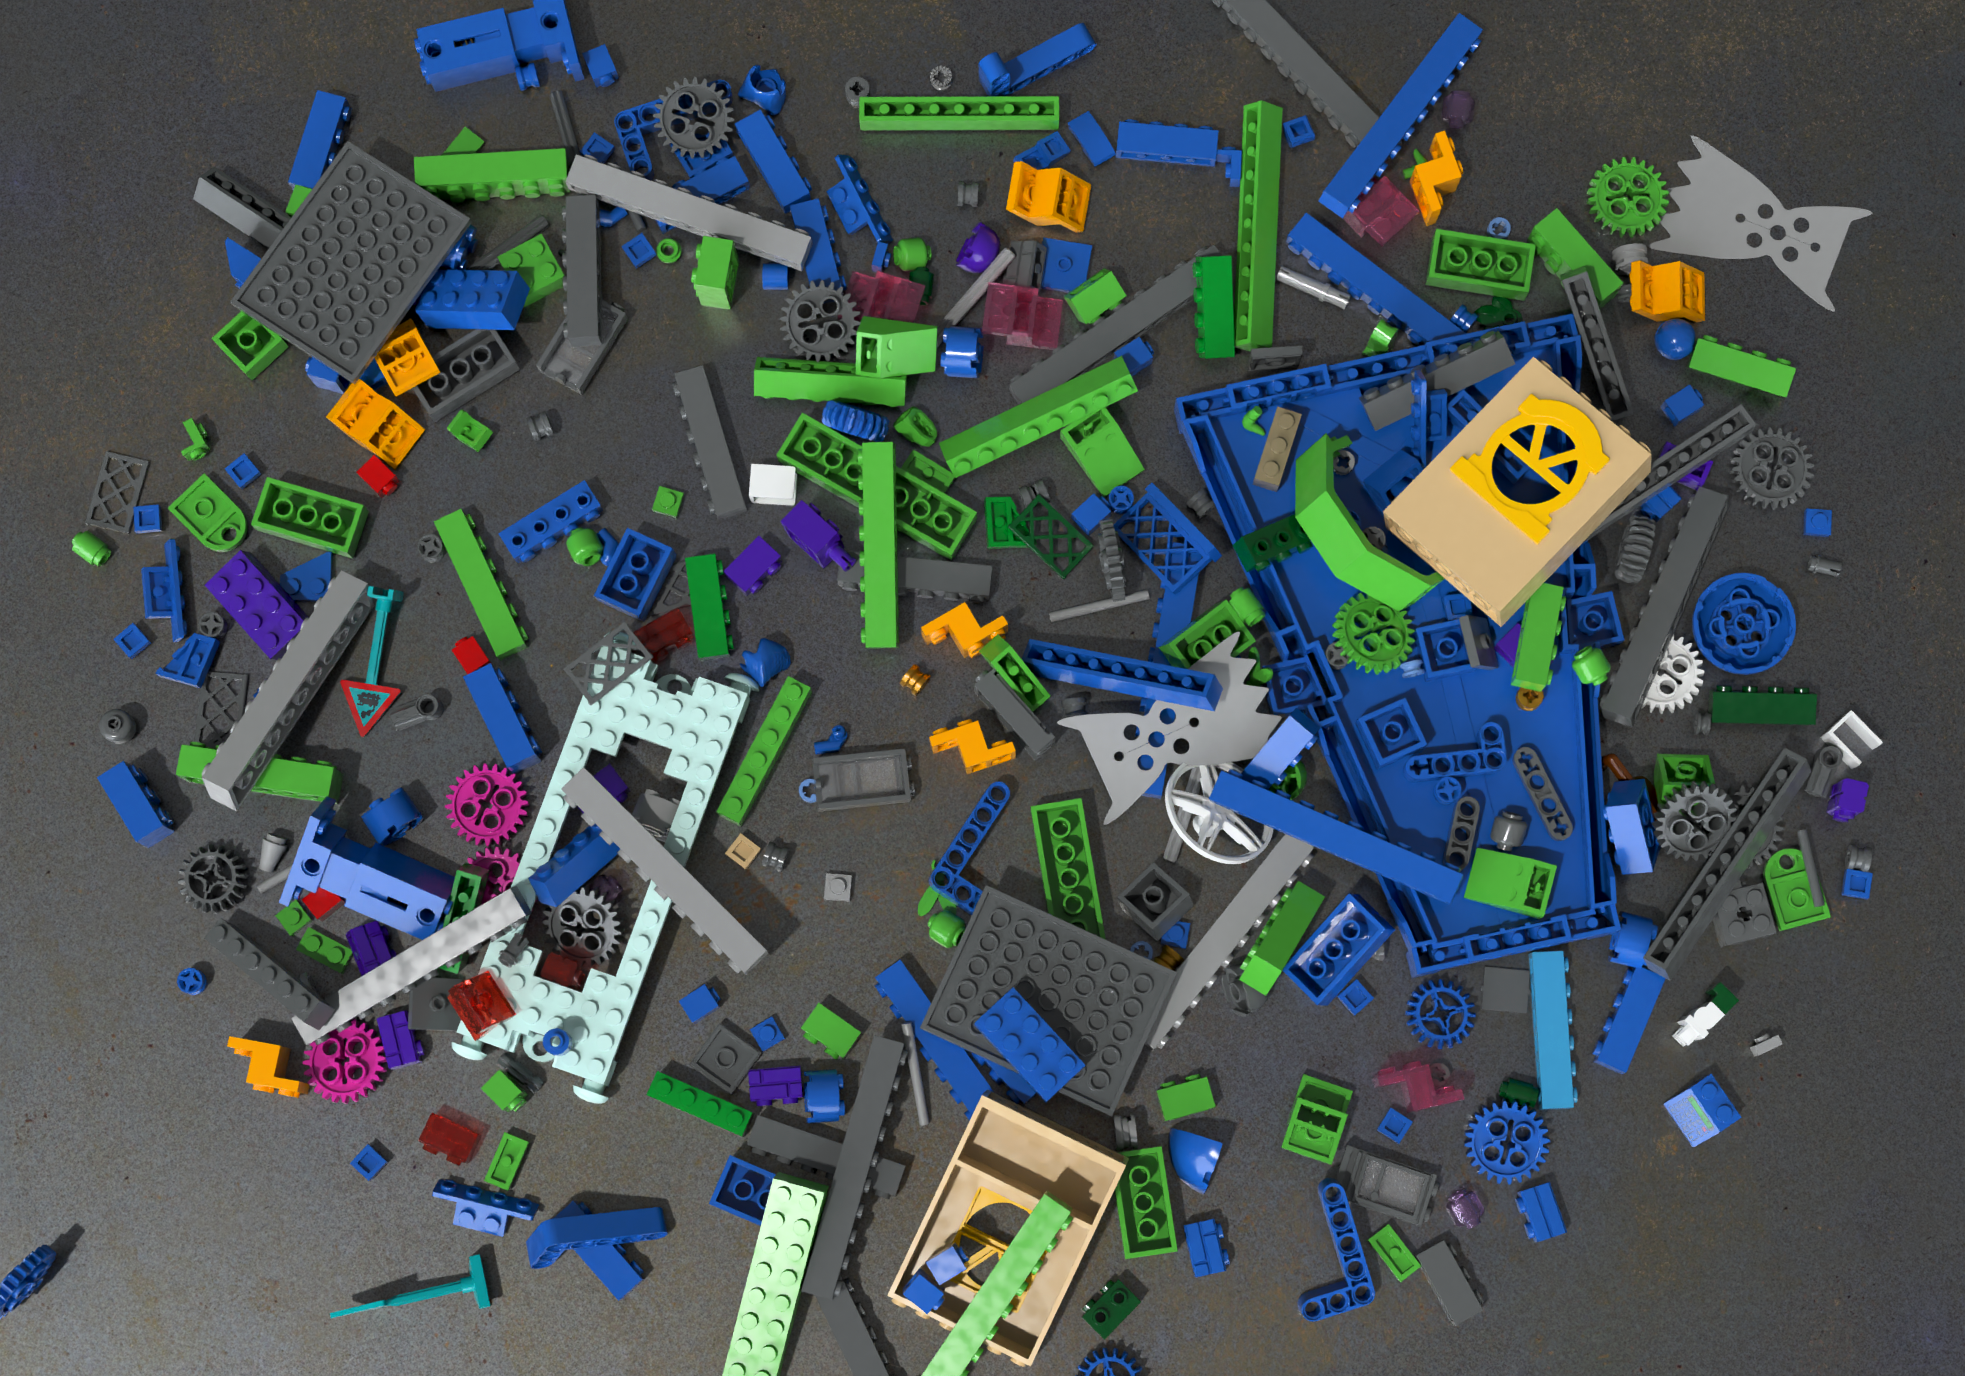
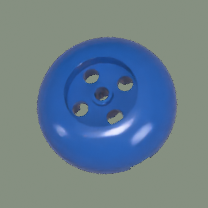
(1773, 621)

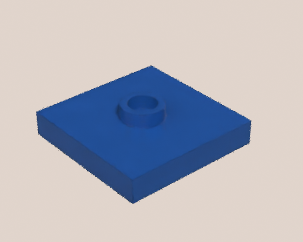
(1065, 264)

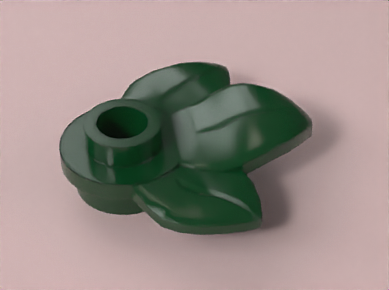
(1496, 315)

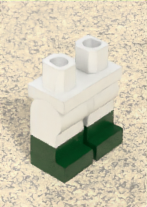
(1697, 1021)

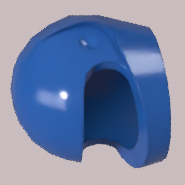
(1675, 339)

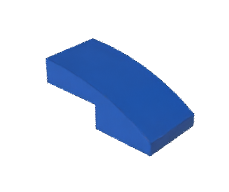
(1091, 138)
(1045, 152)

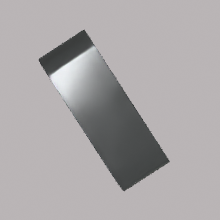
(1467, 823)

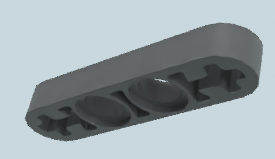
(1545, 792)

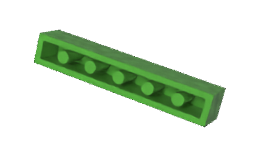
(825, 382)
(480, 584)
(764, 751)

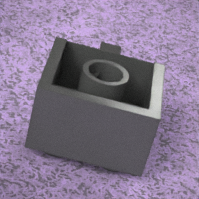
(1758, 920)

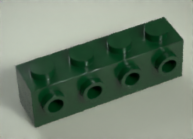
(1272, 544)
(1762, 705)

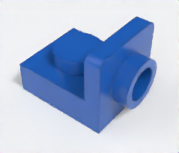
(1233, 165)

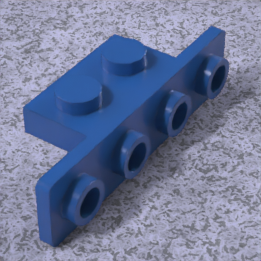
(855, 203)
(1429, 416)
(162, 591)
(483, 1209)

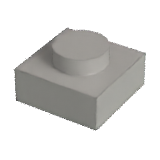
(838, 887)
(1765, 1043)

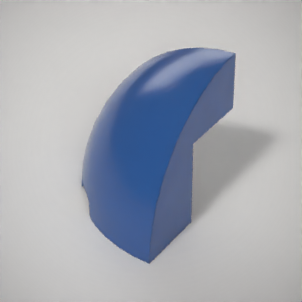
(1193, 1158)

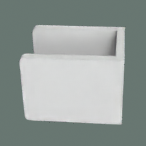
(773, 484)
(1860, 729)

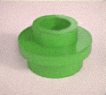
(668, 243)

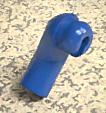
(610, 218)
(610, 546)
(833, 743)

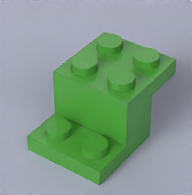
(1317, 1119)

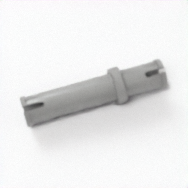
(1313, 287)

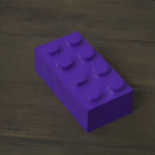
(257, 603)

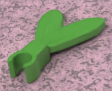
(1257, 676)
(930, 897)

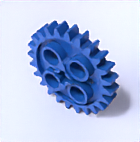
(1483, 1137)
(25, 1278)

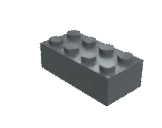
(466, 371)

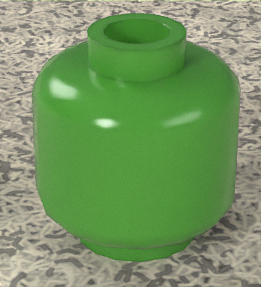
(911, 254)
(584, 546)
(1591, 665)
(946, 928)

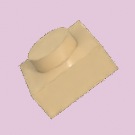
(743, 851)

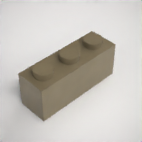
(1277, 449)

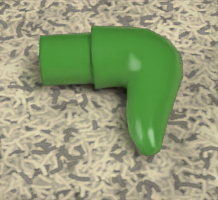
(1407, 173)
(1249, 421)

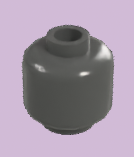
(117, 734)
(1508, 830)

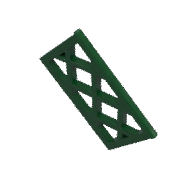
(1071, 533)

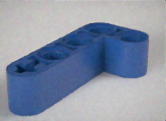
(1453, 759)

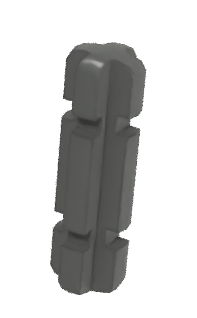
(520, 1072)

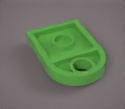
(209, 514)
(1791, 892)

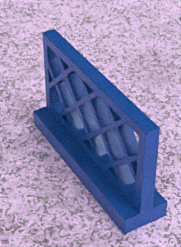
(1181, 524)

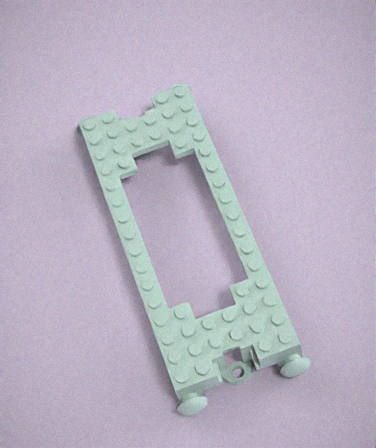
(698, 730)

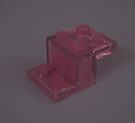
(1381, 212)
(884, 297)
(1022, 316)
(1417, 1086)

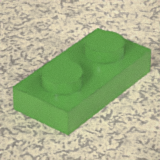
(928, 471)
(325, 950)
(506, 1161)
(1394, 1253)

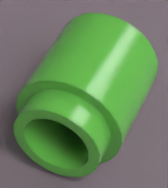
(91, 548)
(1247, 606)

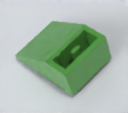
(894, 348)
(1102, 450)
(1510, 882)

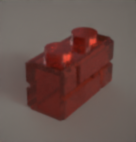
(665, 634)
(562, 972)
(449, 1138)

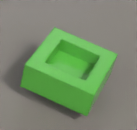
(668, 502)
(294, 918)

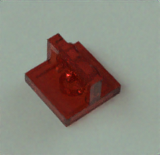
(480, 1004)

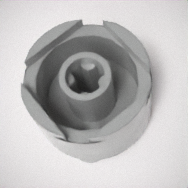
(655, 813)

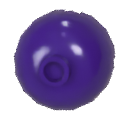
(979, 250)

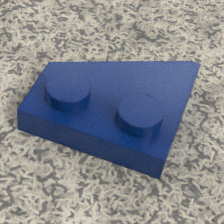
(693, 165)
(310, 579)
(191, 661)

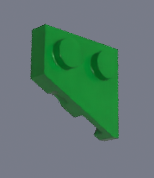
(998, 515)

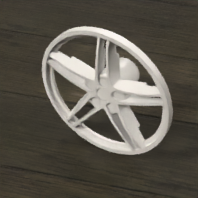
(1212, 817)

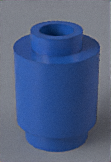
(564, 1046)

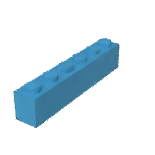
(1551, 1030)

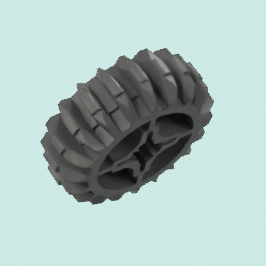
(1635, 548)
(211, 890)

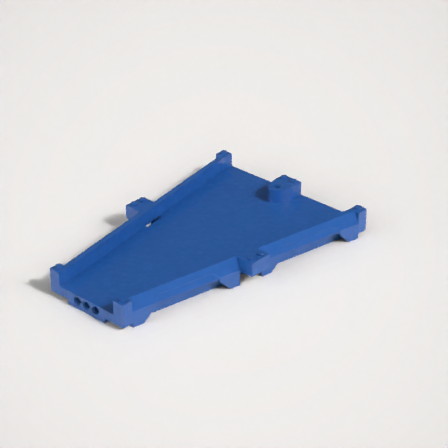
(1451, 696)

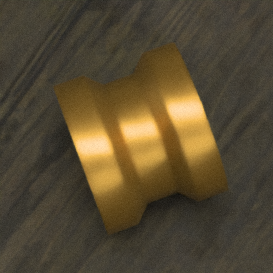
(915, 680)
(1527, 701)
(1168, 958)

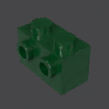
(1110, 1308)

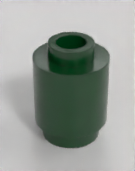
(923, 276)
(1520, 1091)

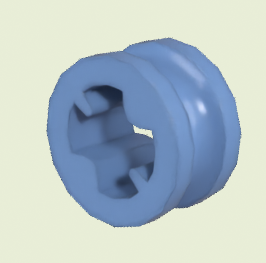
(1496, 222)
(1412, 668)
(806, 783)
(1147, 947)

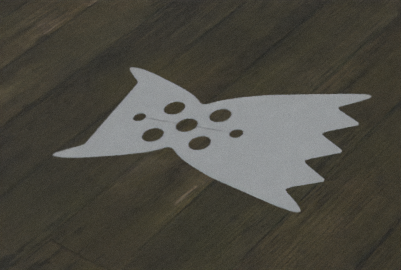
(1709, 225)
(1222, 736)

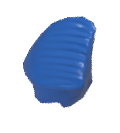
(764, 89)
(766, 662)

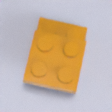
(1436, 177)
(1048, 196)
(1667, 291)
(406, 359)
(375, 423)
(963, 630)
(972, 746)
(268, 1067)

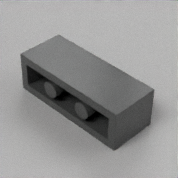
(1449, 1282)

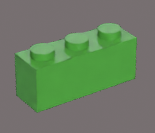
(1014, 672)

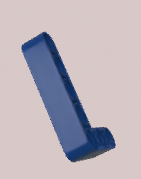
(1006, 78)
(642, 127)
(966, 850)
(593, 1230)
(1345, 1255)

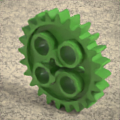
(1624, 175)
(1382, 654)

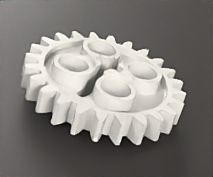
(1675, 654)

